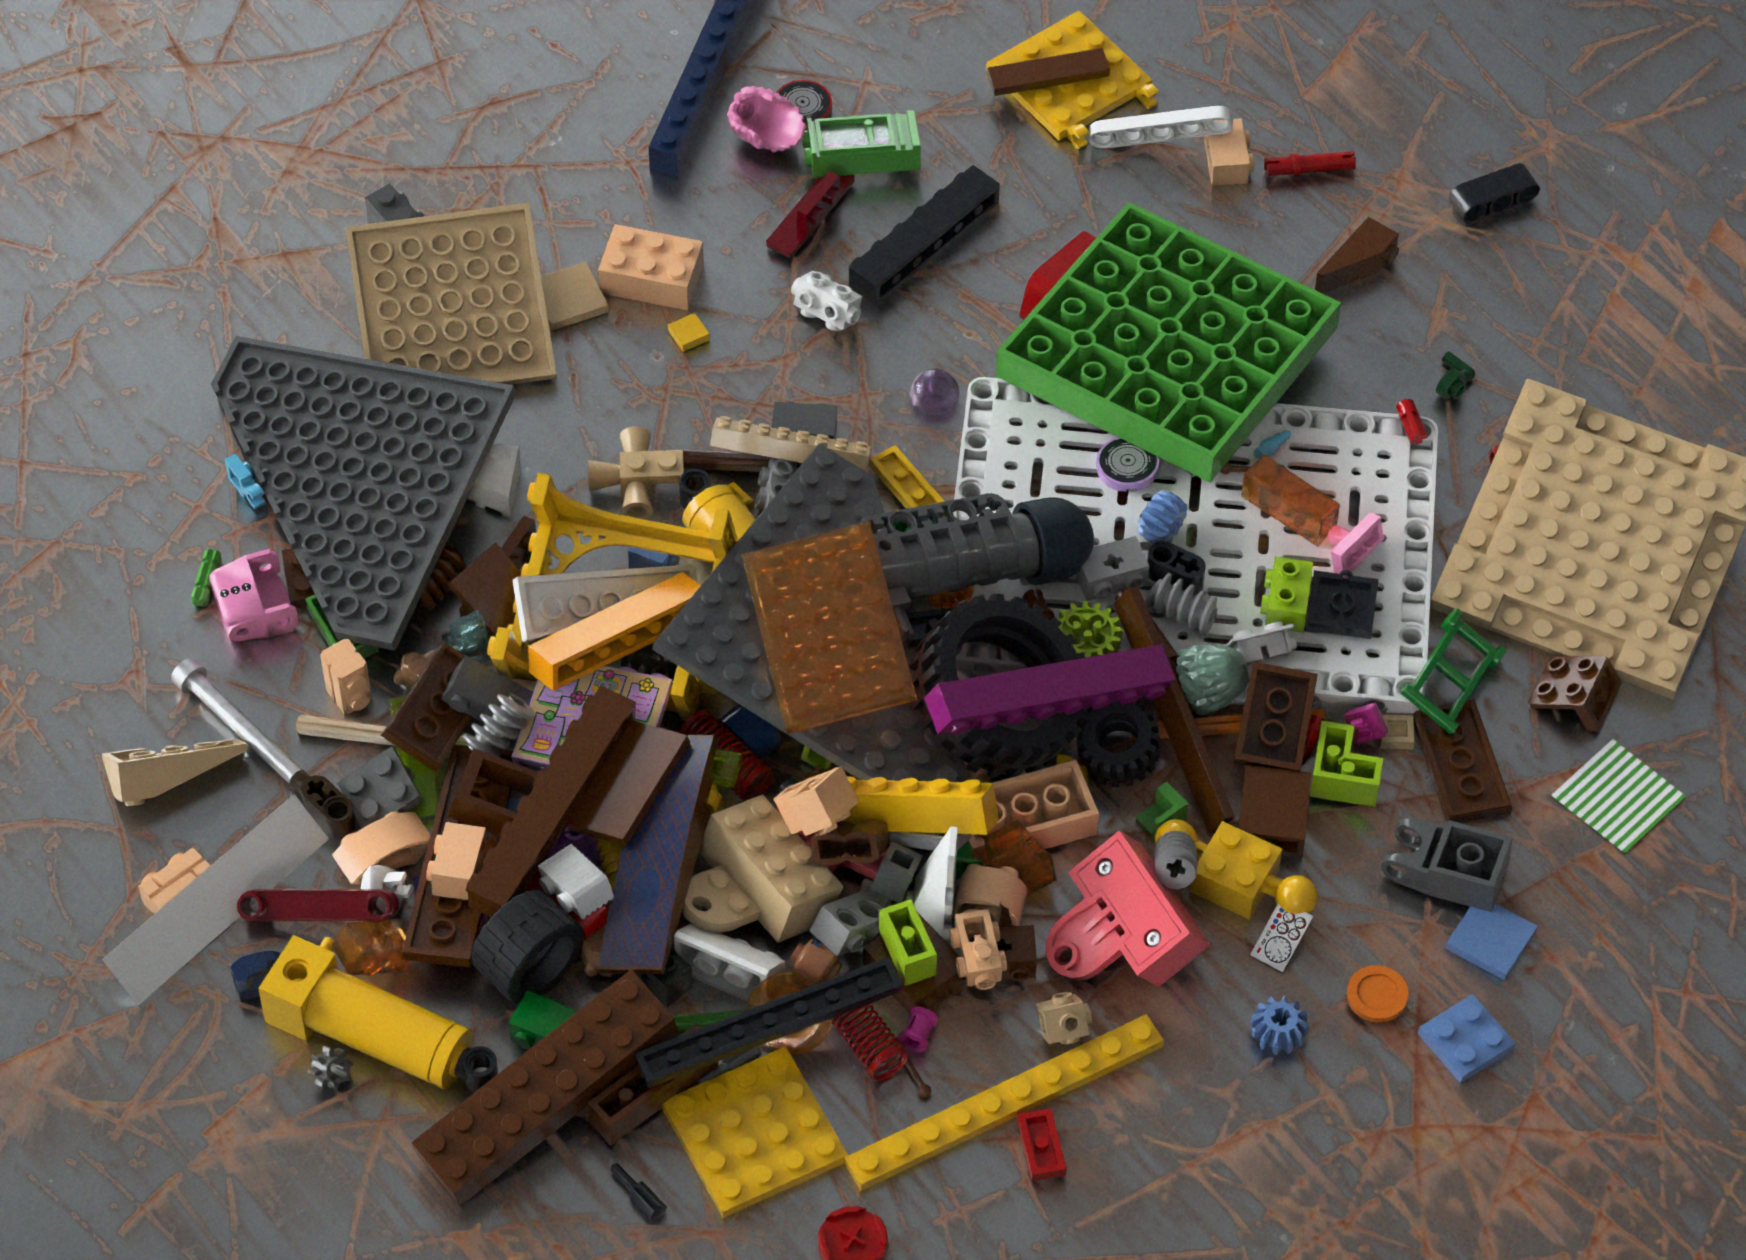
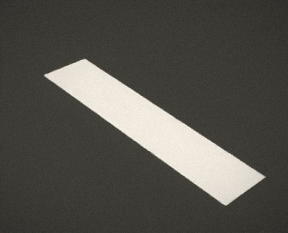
(210, 900)

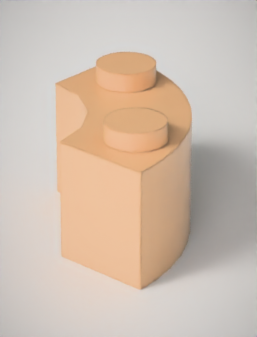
(388, 842)

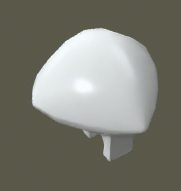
(386, 878)

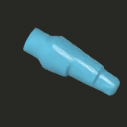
(1271, 444)

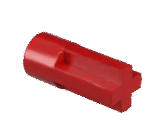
(1411, 421)

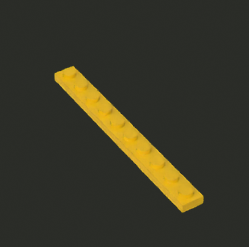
(1003, 1102)

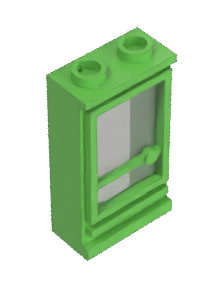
(862, 144)

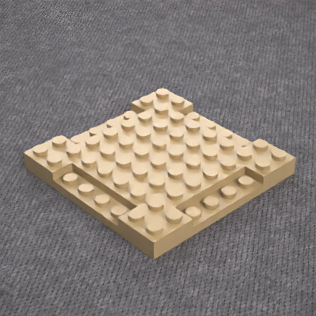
(1598, 538)

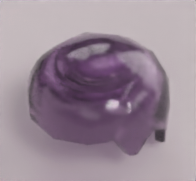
(934, 391)

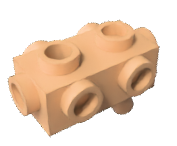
(979, 959)

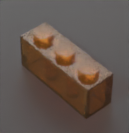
(1290, 500)

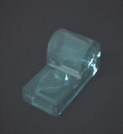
(469, 636)

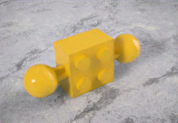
(1240, 869)

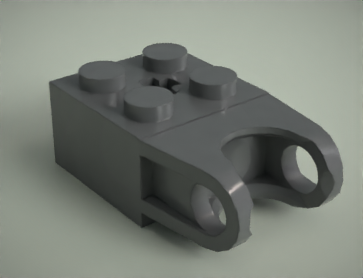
(1451, 861)

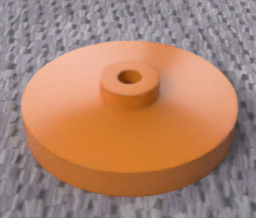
(1377, 993)

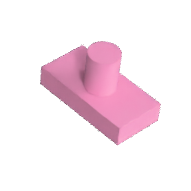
(1354, 545)

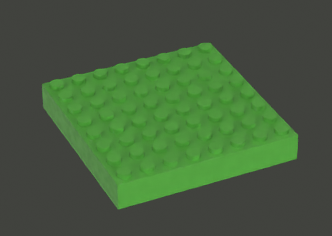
(1168, 341)

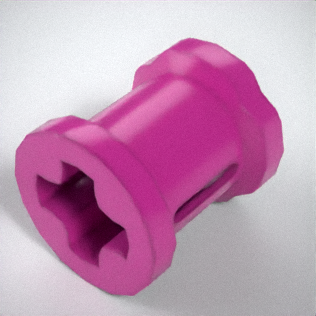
(918, 1029)

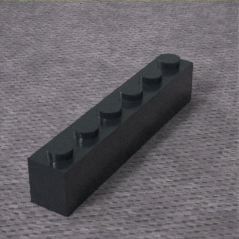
(923, 234)

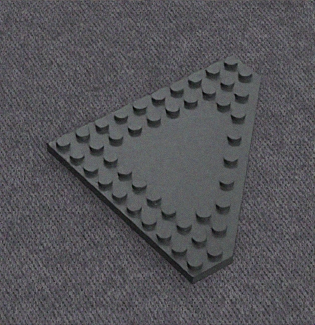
(360, 469)
(723, 644)

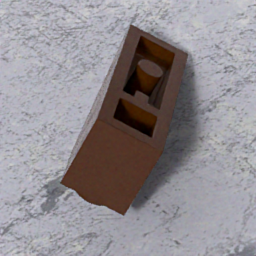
(1359, 256)

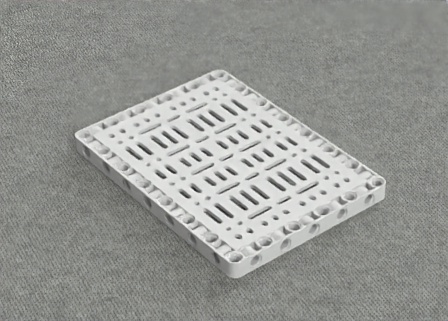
(1403, 556)

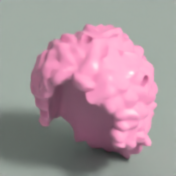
(766, 119)

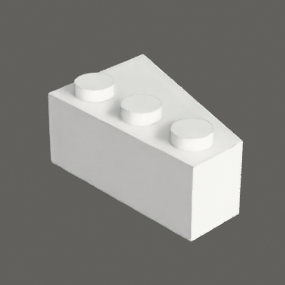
(498, 480)

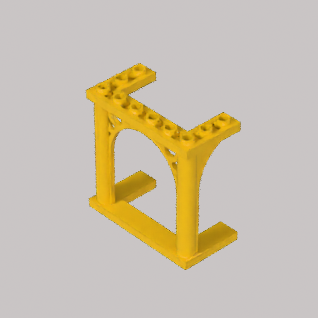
(566, 516)

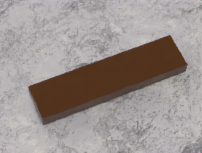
(1048, 71)

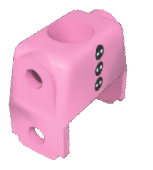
(253, 598)

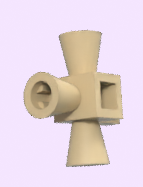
(637, 472)

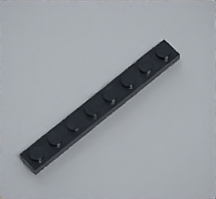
(768, 1022)

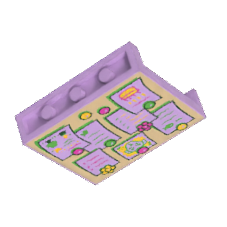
(560, 707)

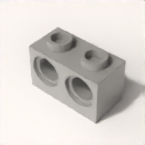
(848, 923)

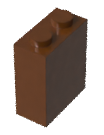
(1276, 806)
(930, 991)

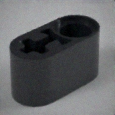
(1177, 562)

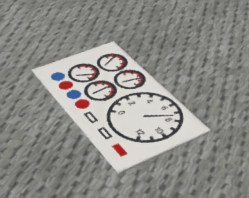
(1281, 937)

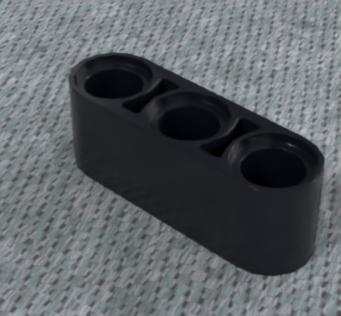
(1494, 193)

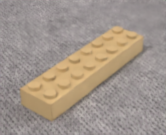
(782, 442)

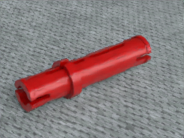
(1300, 164)

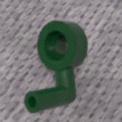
(1454, 380)

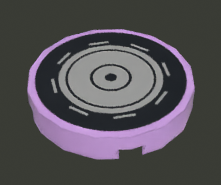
(1126, 465)

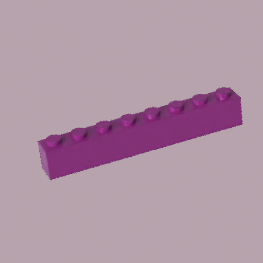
(1049, 690)

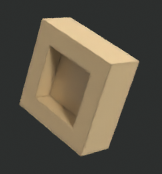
(1400, 732)

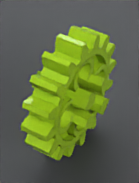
(1105, 629)

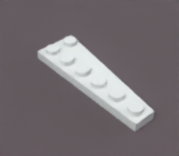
(560, 600)

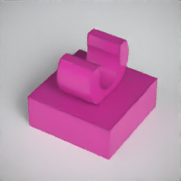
(1367, 723)

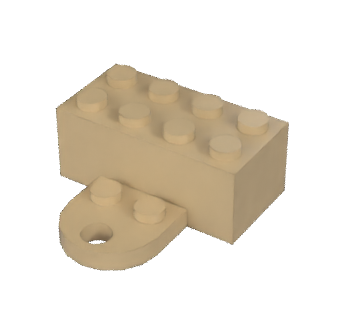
(757, 874)

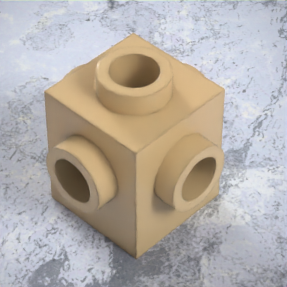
(1064, 1018)

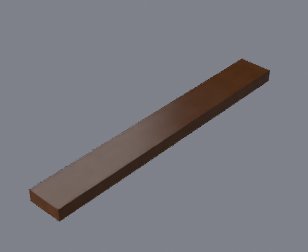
(1177, 718)

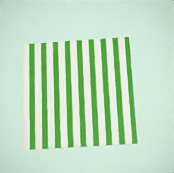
(1618, 796)

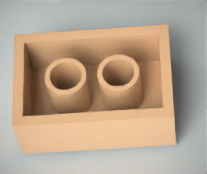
(651, 267)

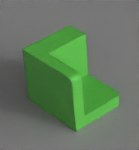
(1167, 806)

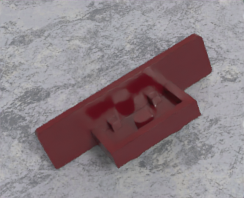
(809, 213)

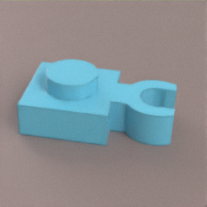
(242, 478)

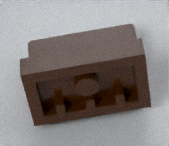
(1578, 684)

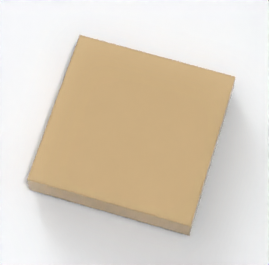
(572, 296)

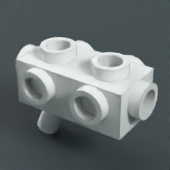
(827, 300)

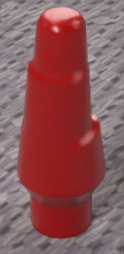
(1312, 735)

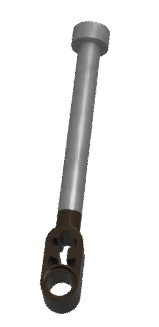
(191, 677)

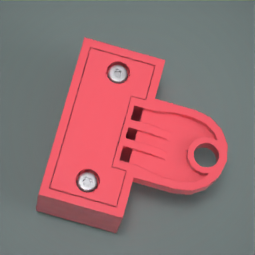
(1124, 915)

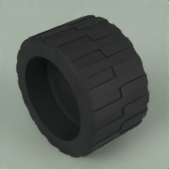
(527, 945)

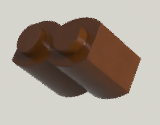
(851, 842)

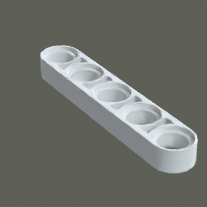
(1149, 134)

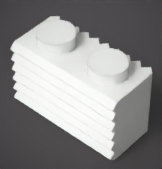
(575, 882)

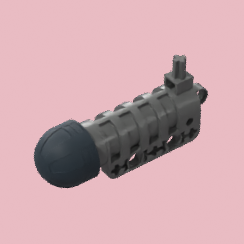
(1037, 542)

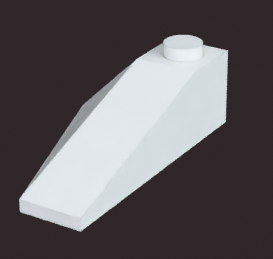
(935, 886)

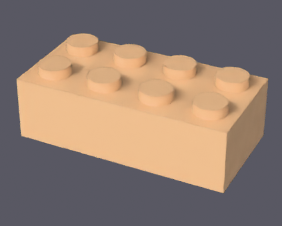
(1048, 803)

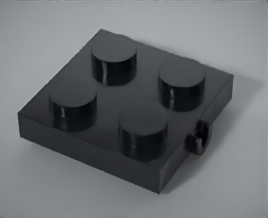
(1342, 604)

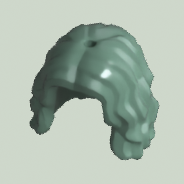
(1211, 676)

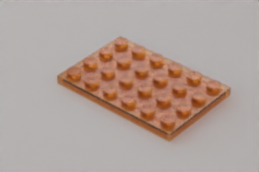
(828, 627)

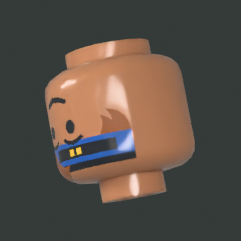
(815, 961)

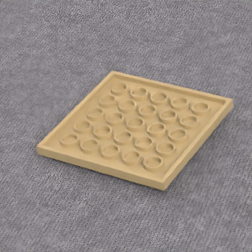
(454, 294)

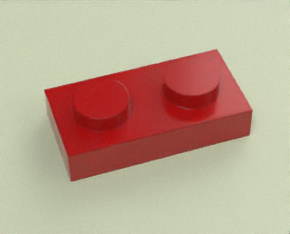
(1041, 1144)

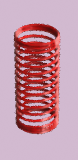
(753, 774)
(881, 1056)

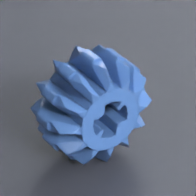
(1162, 517)
(1267, 1023)

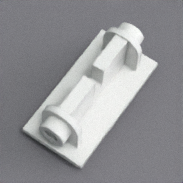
(1273, 638)

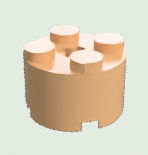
(993, 890)

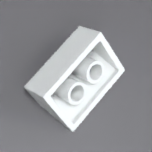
(725, 961)

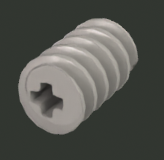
(1182, 604)
(501, 725)
(1175, 859)

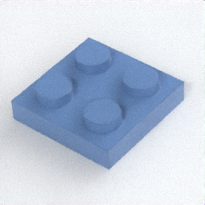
(1466, 1038)

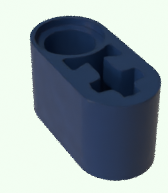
(752, 731)

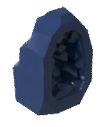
(250, 972)

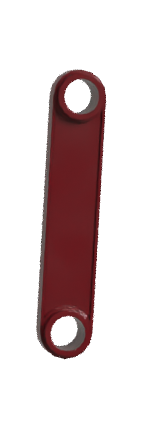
(317, 904)

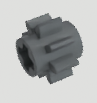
(322, 1062)

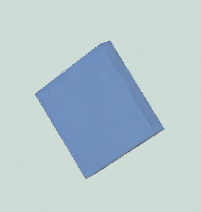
(1491, 939)

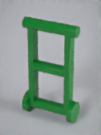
(1491, 657)

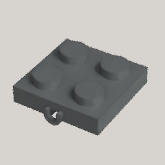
(381, 788)

